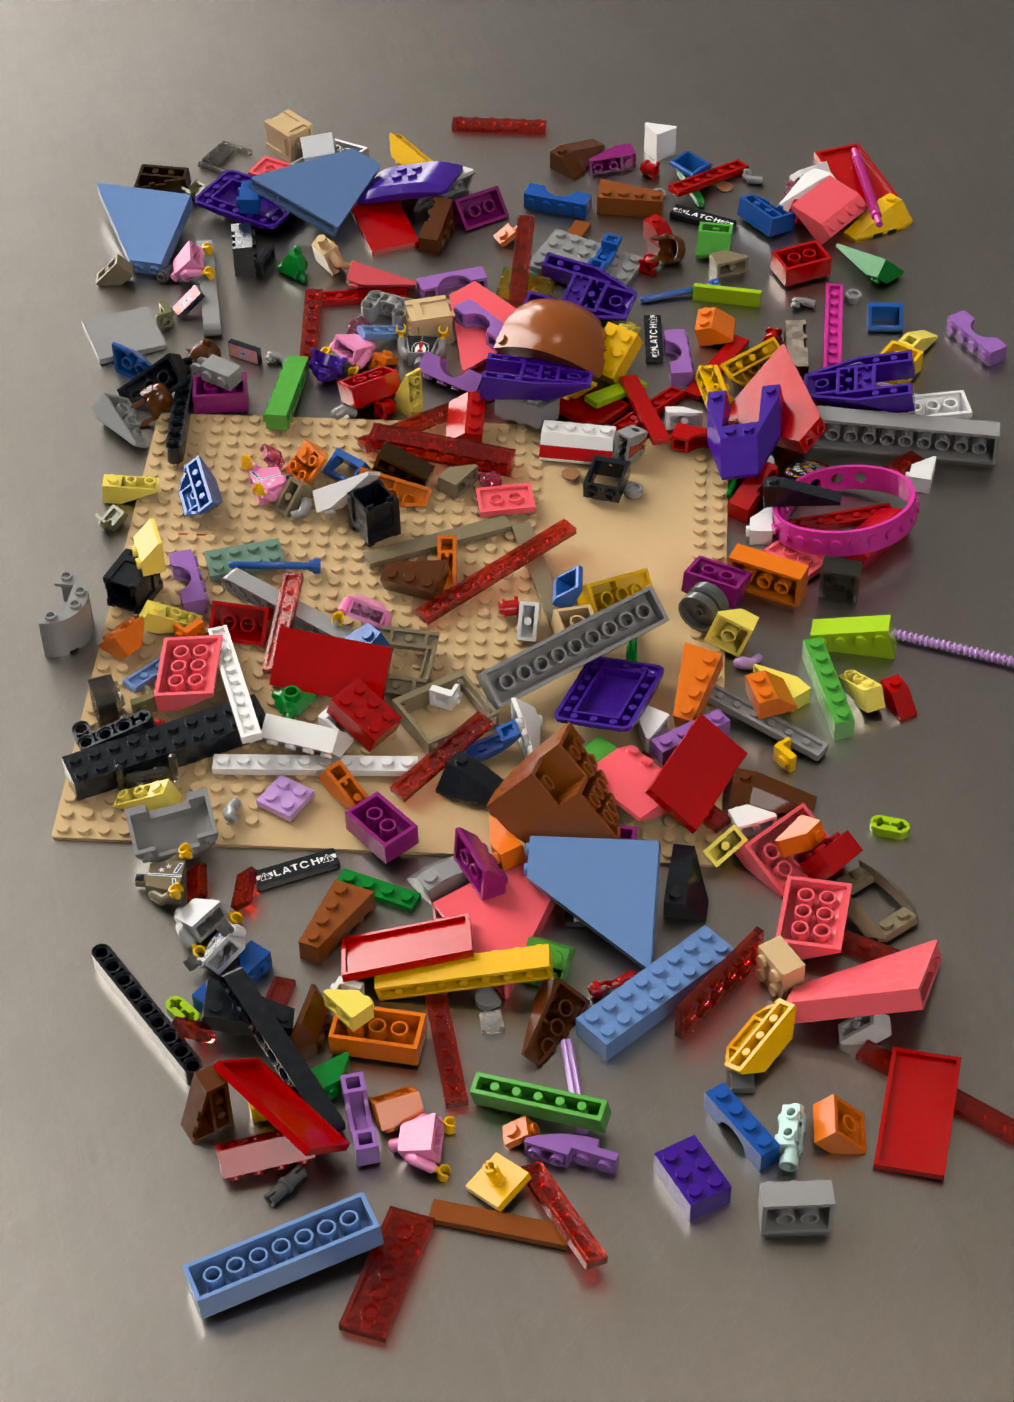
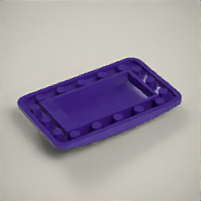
(411, 182)
(221, 199)
(610, 694)

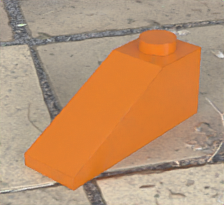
(448, 549)
(342, 785)
(505, 846)

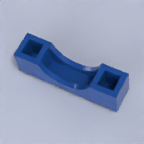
(573, 205)
(252, 959)
(757, 1142)

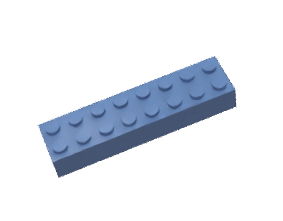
(651, 994)
(283, 1255)

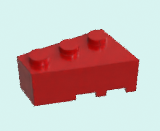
(749, 496)

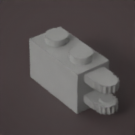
(218, 371)

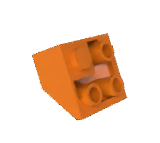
(307, 461)
(124, 639)

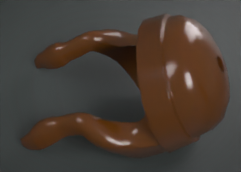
(671, 249)
(204, 349)
(158, 400)

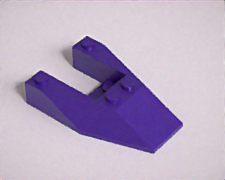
(588, 288)
(530, 379)
(855, 382)
(744, 447)

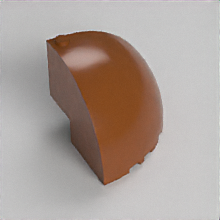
(555, 333)
(557, 793)

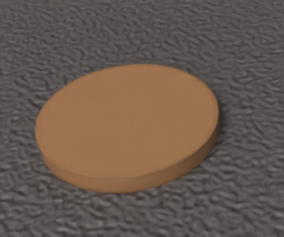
(725, 187)
(570, 473)

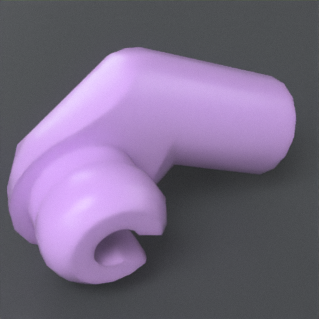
(747, 663)

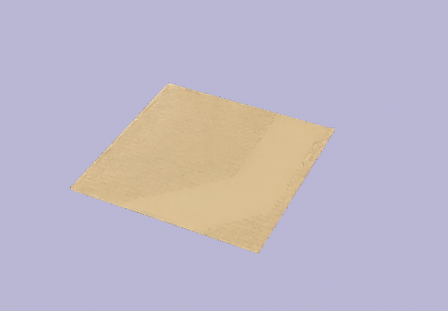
(661, 531)

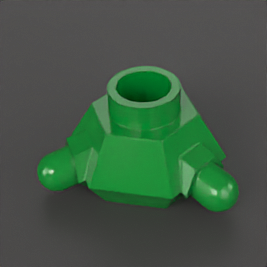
(294, 265)
(292, 701)

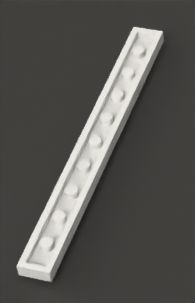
(236, 689)
(309, 764)

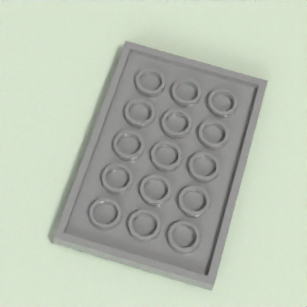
(623, 268)

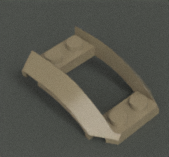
(410, 640)
(893, 924)

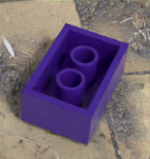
(692, 1178)

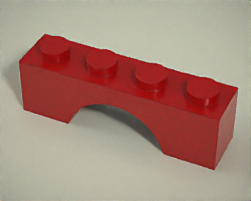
(688, 437)

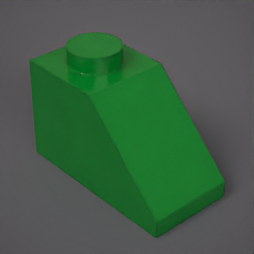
(329, 1074)

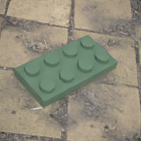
(263, 551)

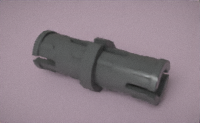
(285, 1185)

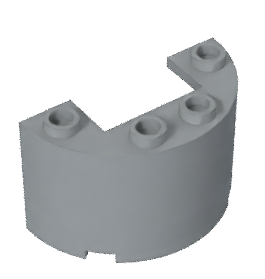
(73, 624)
(161, 831)

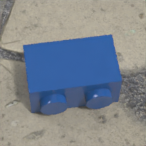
(248, 200)

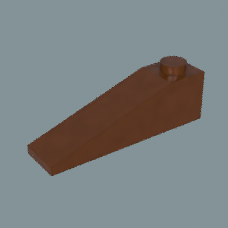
(574, 157)
(766, 793)
(551, 1018)

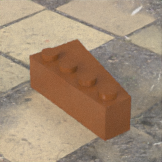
(628, 200)
(334, 919)

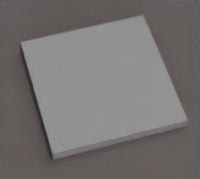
(129, 328)

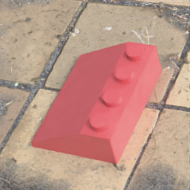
(828, 208)
(187, 671)
(629, 778)
(763, 858)
(814, 916)

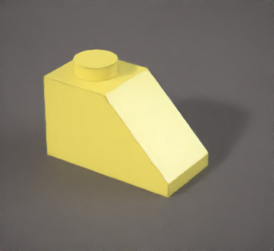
(725, 846)
(349, 1006)

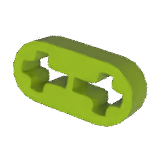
(889, 827)
(185, 1008)

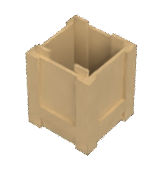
(284, 134)
(427, 314)

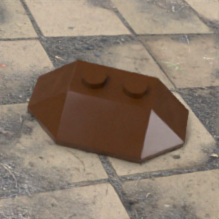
(311, 1024)

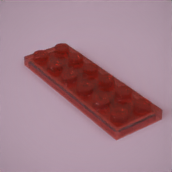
(717, 984)
(387, 1275)

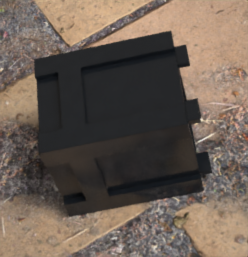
(374, 513)
(127, 586)

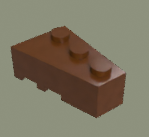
(438, 226)
(416, 578)
(207, 1105)

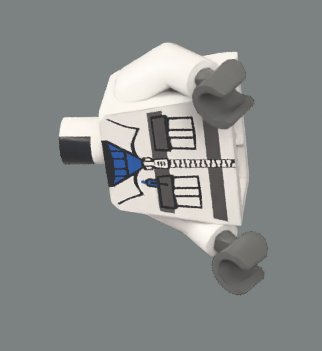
(221, 949)

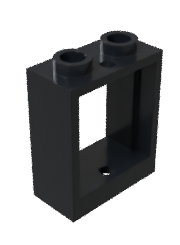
(601, 466)

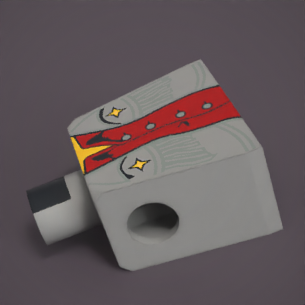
(630, 443)

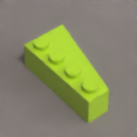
(857, 635)

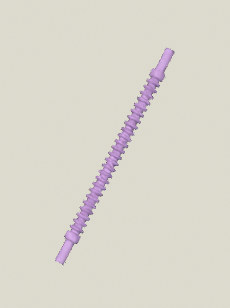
(948, 646)

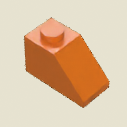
(800, 836)

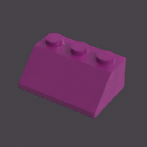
(479, 209)
(728, 578)
(478, 865)

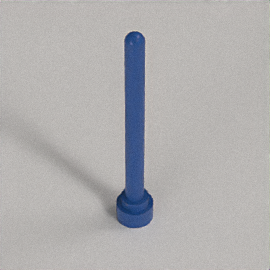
(674, 293)
(313, 565)

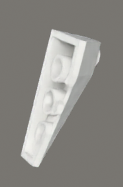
(804, 185)
(335, 495)
(529, 725)

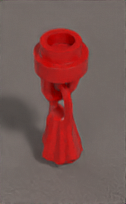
(596, 991)

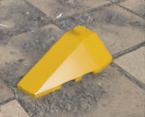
(893, 217)
(614, 589)

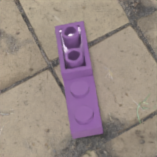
(564, 1148)

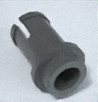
(163, 275)

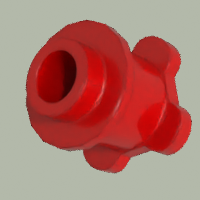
(650, 169)
(647, 266)
(773, 332)
(384, 408)
(509, 608)

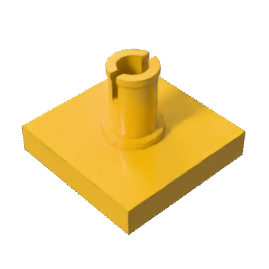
(498, 1182)

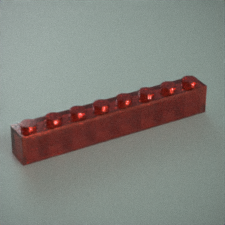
(444, 449)

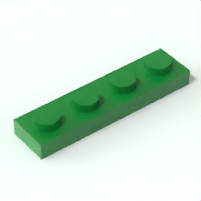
(385, 892)

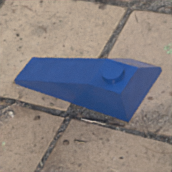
(128, 361)

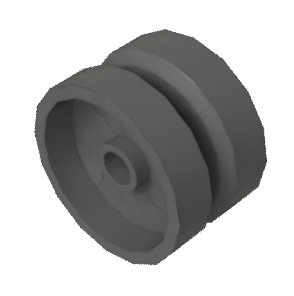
(702, 605)

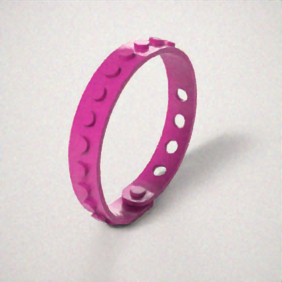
(858, 540)

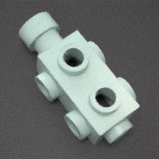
(791, 1135)

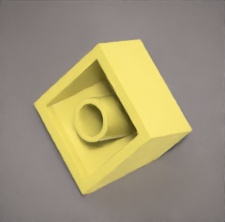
(149, 550)
(731, 630)

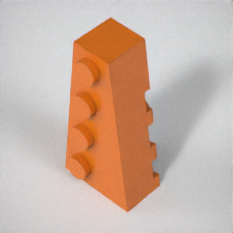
(696, 681)

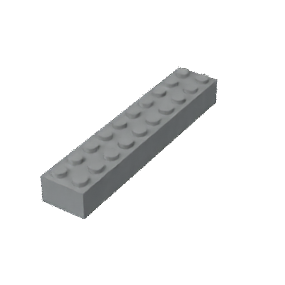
(901, 432)
(572, 647)

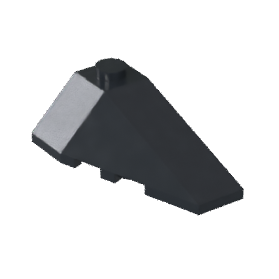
(168, 370)
(467, 780)
(685, 886)

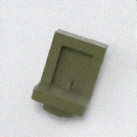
(195, 188)
(165, 317)
(112, 518)
(144, 702)

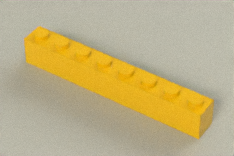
(480, 971)

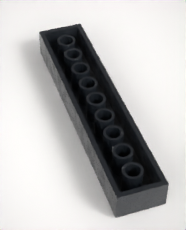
(188, 738)

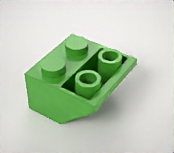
(713, 238)
(562, 957)

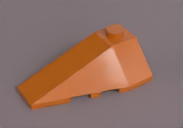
(407, 492)

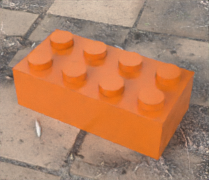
(772, 575)
(387, 1037)

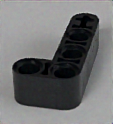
(125, 726)

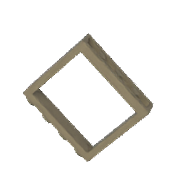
(420, 698)

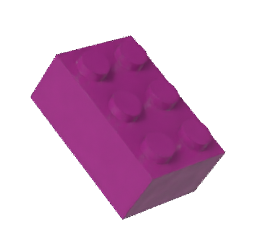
(214, 399)
(381, 827)

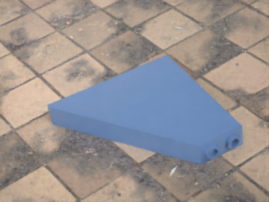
(321, 188)
(146, 223)
(602, 885)

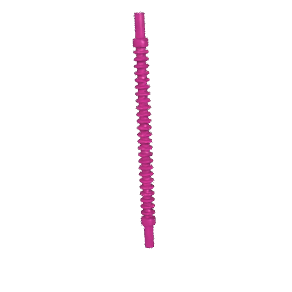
(866, 187)

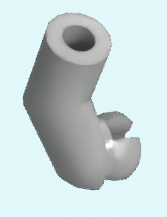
(752, 179)
(797, 301)
(271, 356)
(342, 411)
(304, 509)
(230, 809)

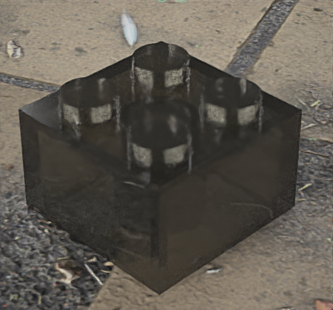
(840, 580)
(105, 700)

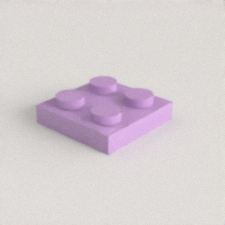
(285, 798)

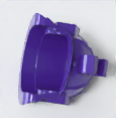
(326, 366)

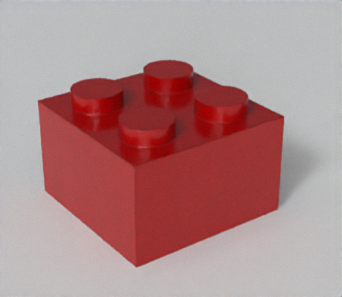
(831, 855)

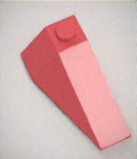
(368, 277)

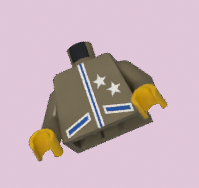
(166, 878)

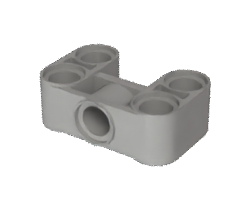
(385, 304)

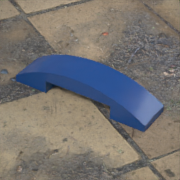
(607, 251)
(494, 744)

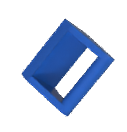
(690, 164)
(885, 312)
(340, 457)
(563, 587)

